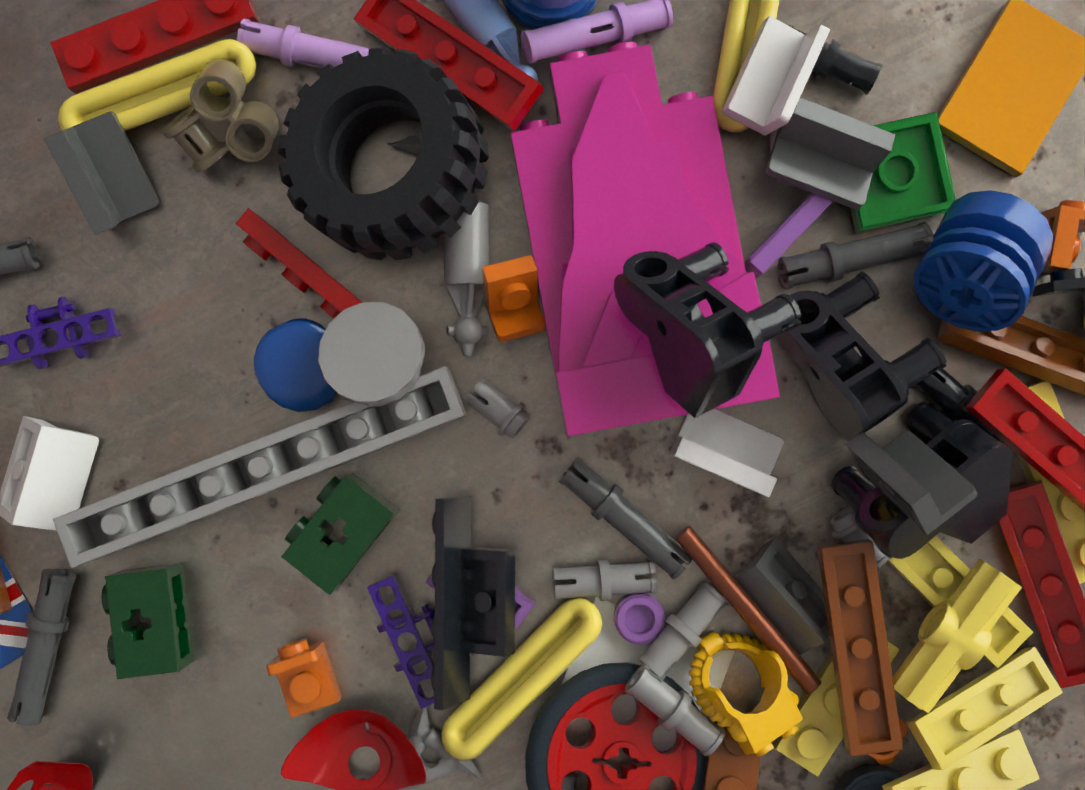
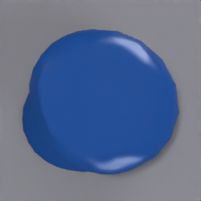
(290, 368)

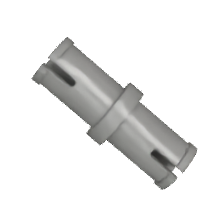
(604, 580)
(683, 630)
(675, 710)

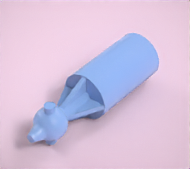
(491, 27)

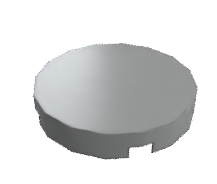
(371, 353)

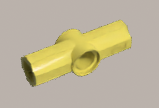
(954, 635)

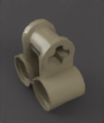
(215, 123)

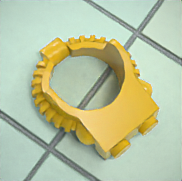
(777, 709)

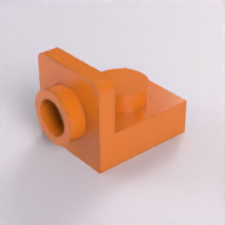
(1064, 223)
(513, 298)
(305, 676)

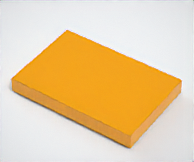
(1014, 87)

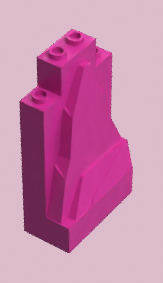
(615, 184)

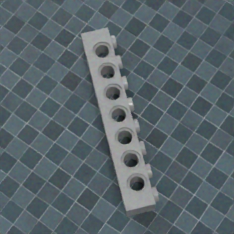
(256, 469)

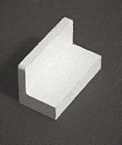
(774, 75)
(729, 450)
(45, 474)

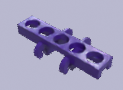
(78, 327)
(422, 651)

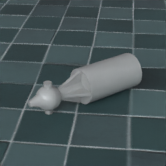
(463, 278)

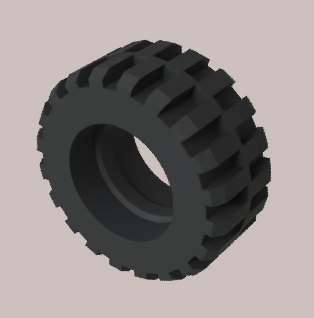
(336, 119)

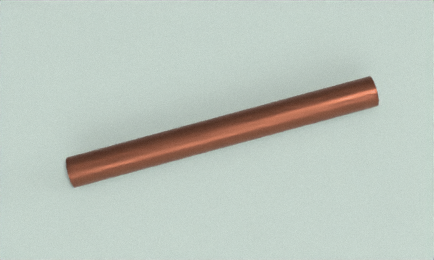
(747, 609)

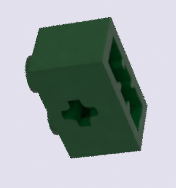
(331, 561)
(155, 594)

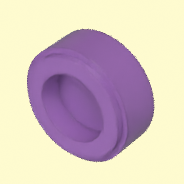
(639, 618)

